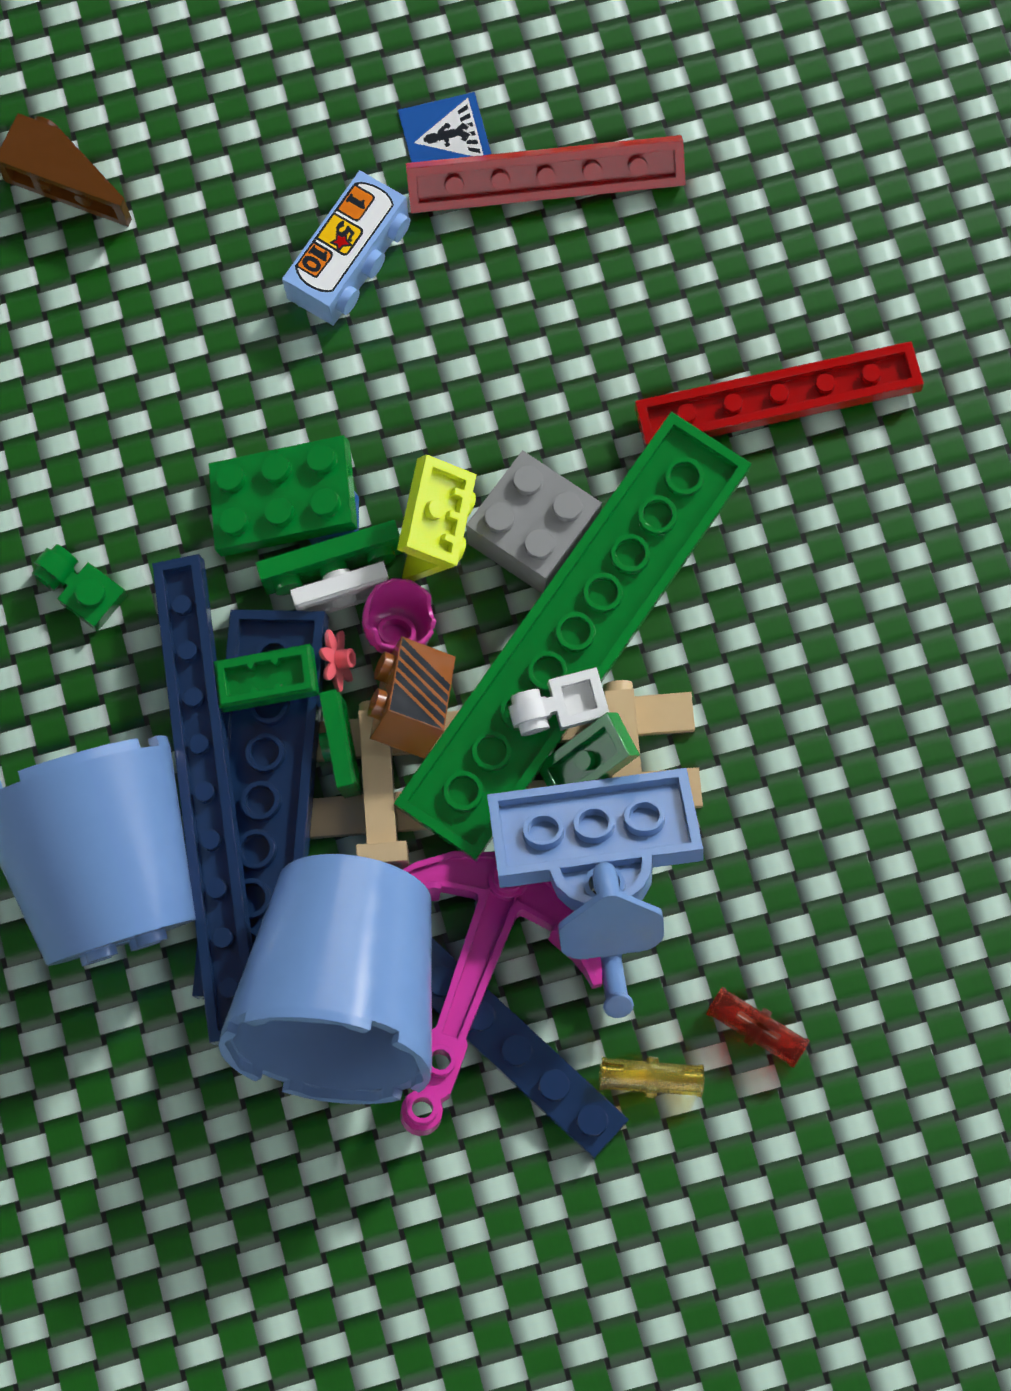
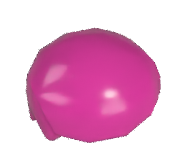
(397, 610)

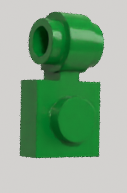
(87, 594)

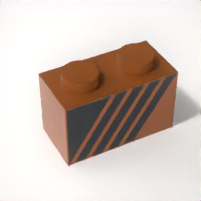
(411, 697)

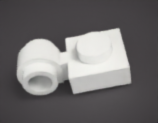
(574, 700)

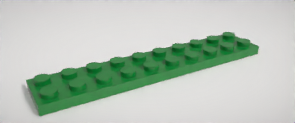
(575, 626)

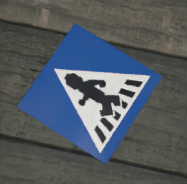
(444, 129)

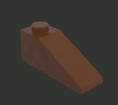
(48, 163)

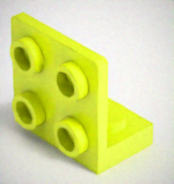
(436, 517)

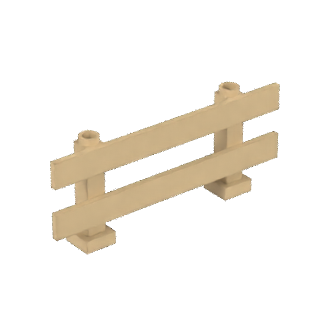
(380, 820)

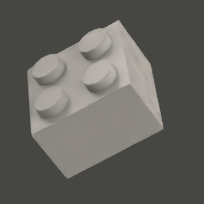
(532, 521)

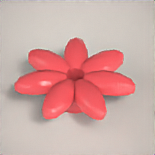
(339, 659)

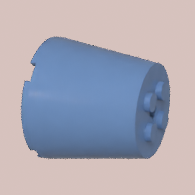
(97, 850)
(338, 984)

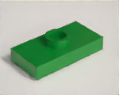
(266, 678)
(338, 744)

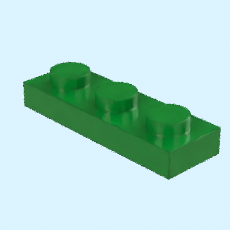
(313, 562)

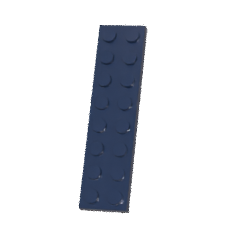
(272, 759)

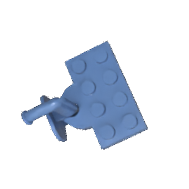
(602, 839)

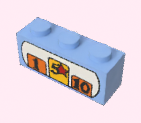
(347, 248)

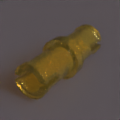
(651, 1077)

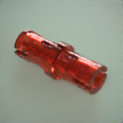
(787, 1046)

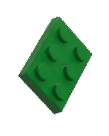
(282, 496)

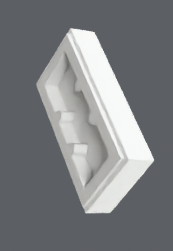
(339, 589)

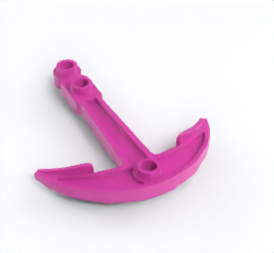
(486, 937)

